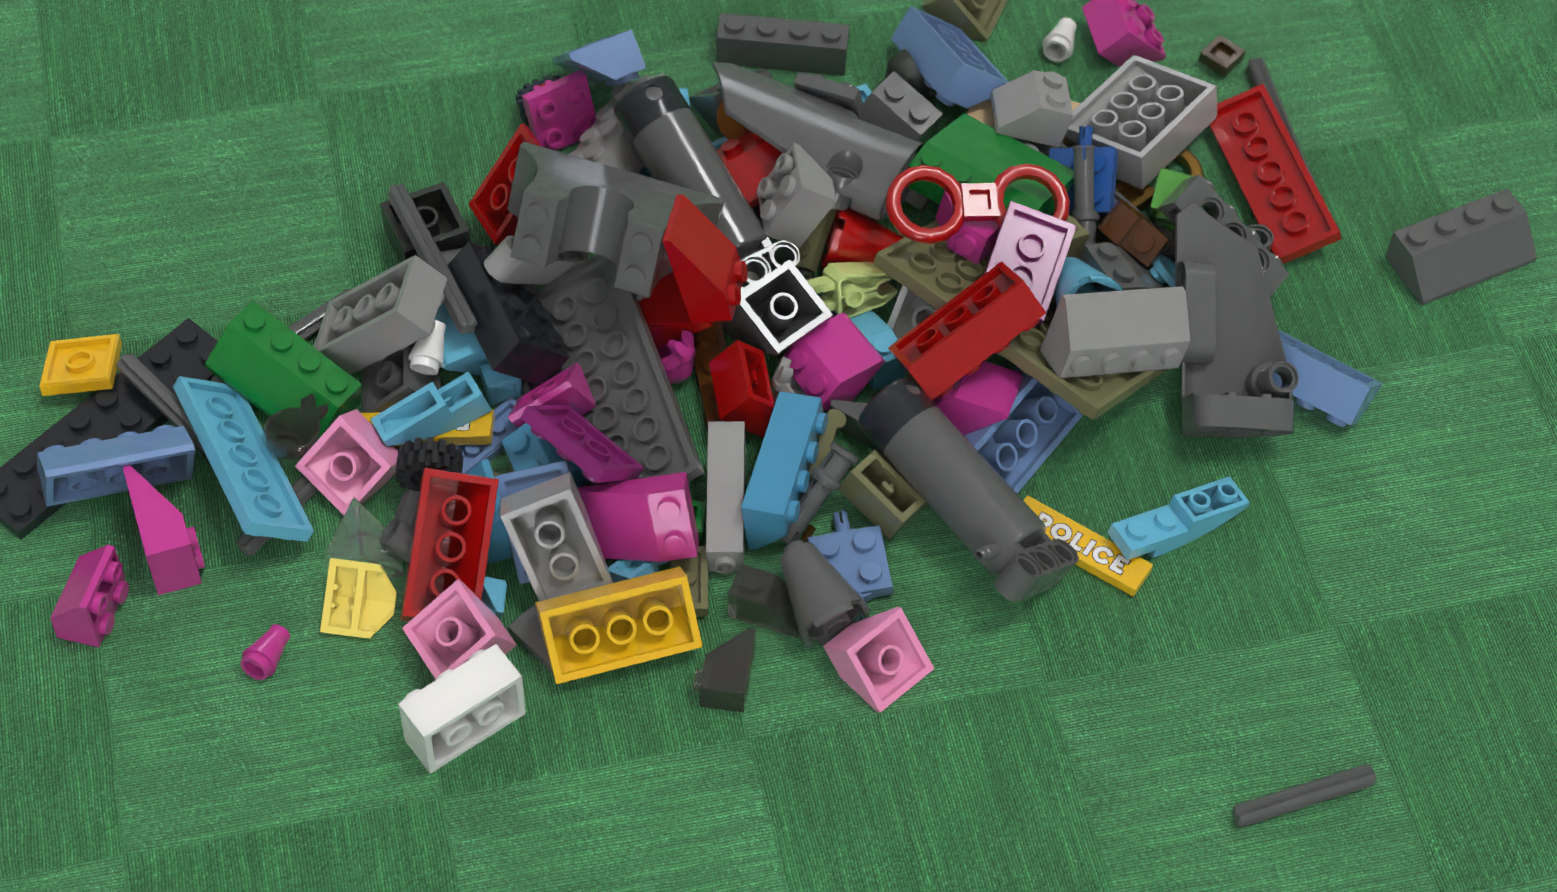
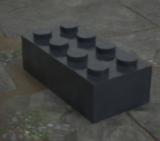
(510, 319)

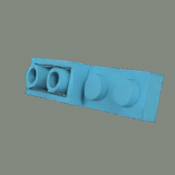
(1179, 522)

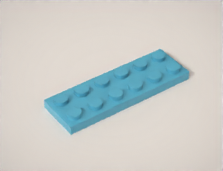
(241, 460)

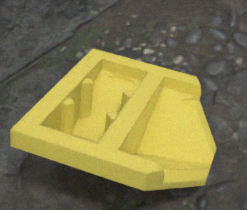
(357, 599)

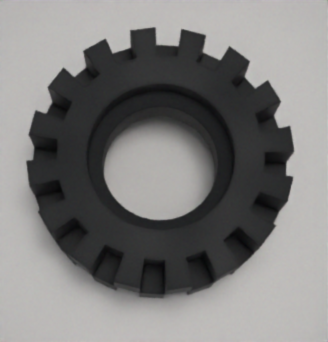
(425, 454)

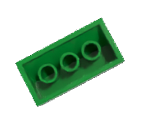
(279, 368)

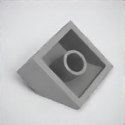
(1033, 108)

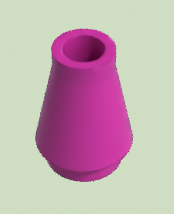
(265, 653)

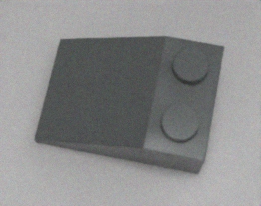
(1119, 266)

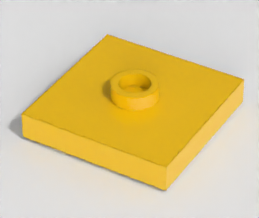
(80, 365)

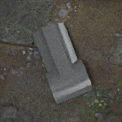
(399, 532)

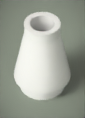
(1060, 41)
(428, 353)

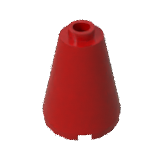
(856, 238)

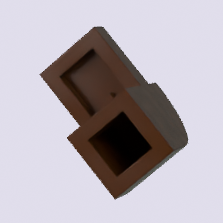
(1134, 232)

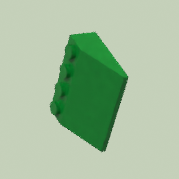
(978, 155)

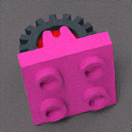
(557, 109)

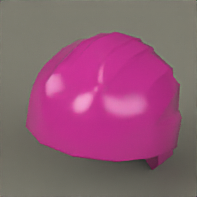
(678, 357)

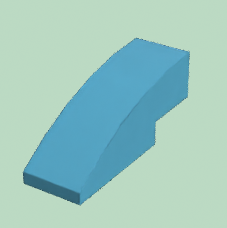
(432, 411)

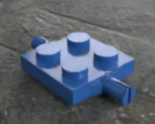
(1104, 171)

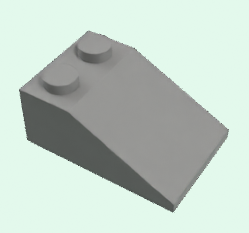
(554, 538)

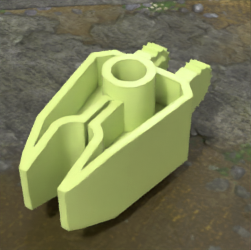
(853, 287)

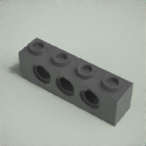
(1203, 194)

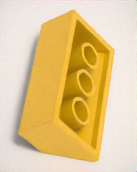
(619, 624)

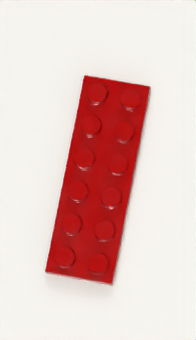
(1273, 174)

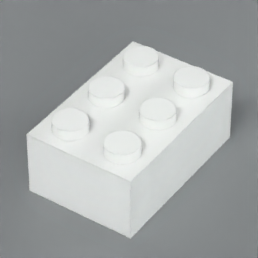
(462, 707)

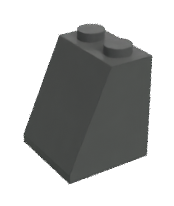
(777, 311)

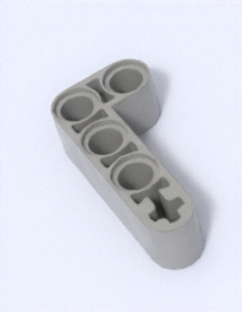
(515, 271)

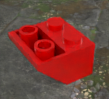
(743, 387)

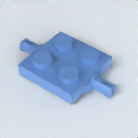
(858, 557)

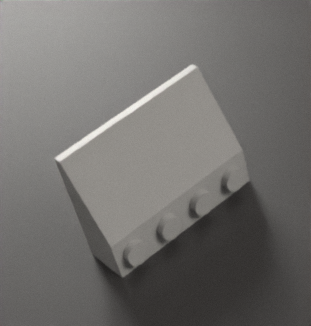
(1146, 116)

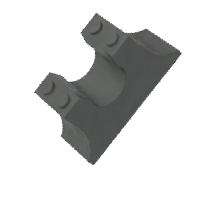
(596, 209)

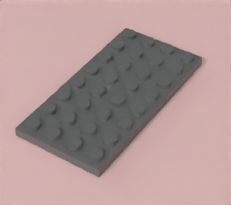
(622, 367)

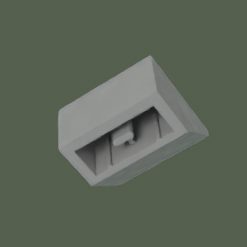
(794, 197)

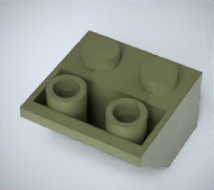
(882, 494)

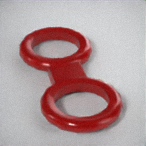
(969, 200)

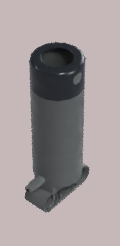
(682, 154)
(965, 491)

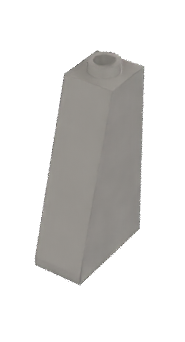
(725, 496)

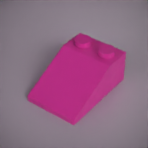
(643, 518)
(167, 543)

